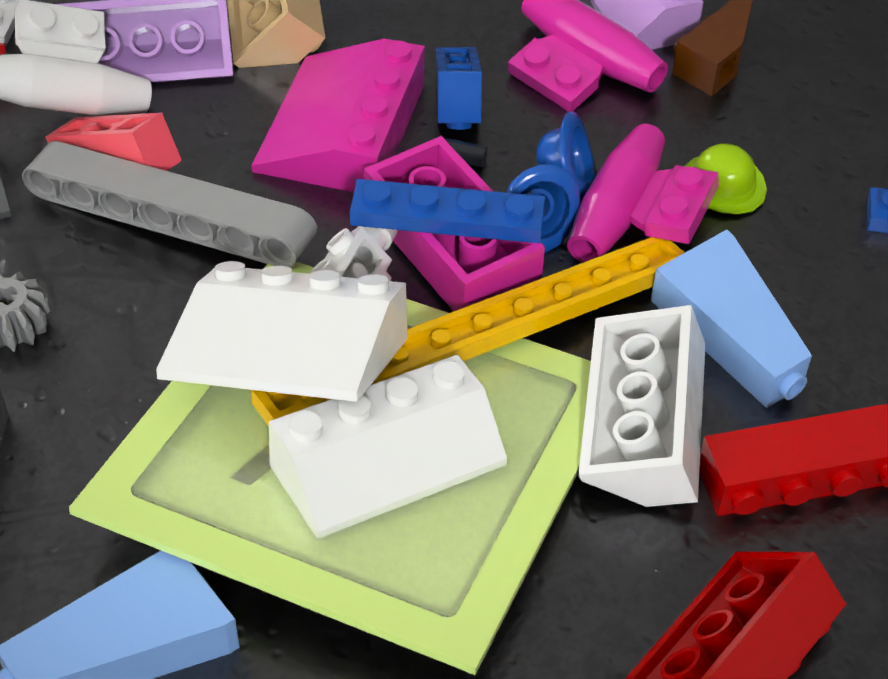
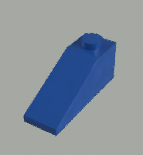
(458, 87)

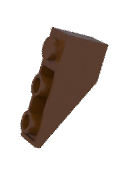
(712, 51)

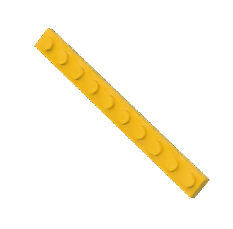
(509, 315)

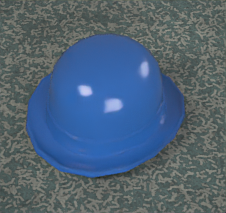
(569, 150)
(560, 200)

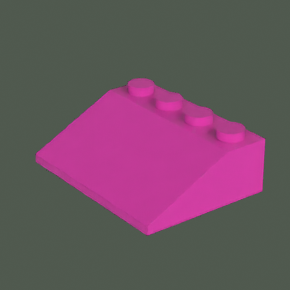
(344, 113)

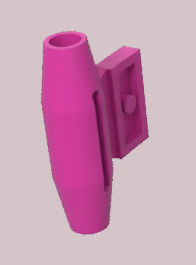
(578, 51)
(634, 192)

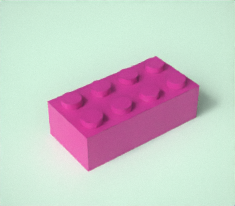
(457, 266)

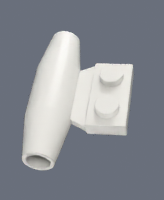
(62, 65)

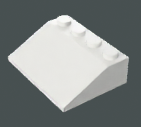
(287, 331)

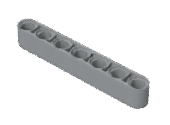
(171, 204)

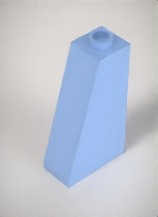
(736, 317)
(129, 628)

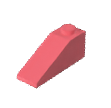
(129, 137)

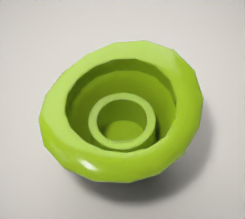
(740, 181)

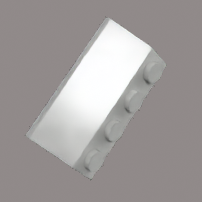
(645, 407)
(388, 447)

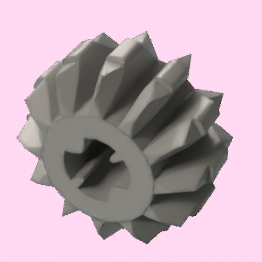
(21, 310)

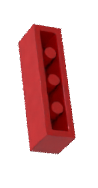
(796, 460)

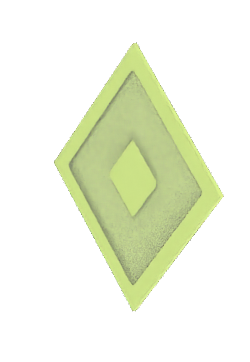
(420, 575)

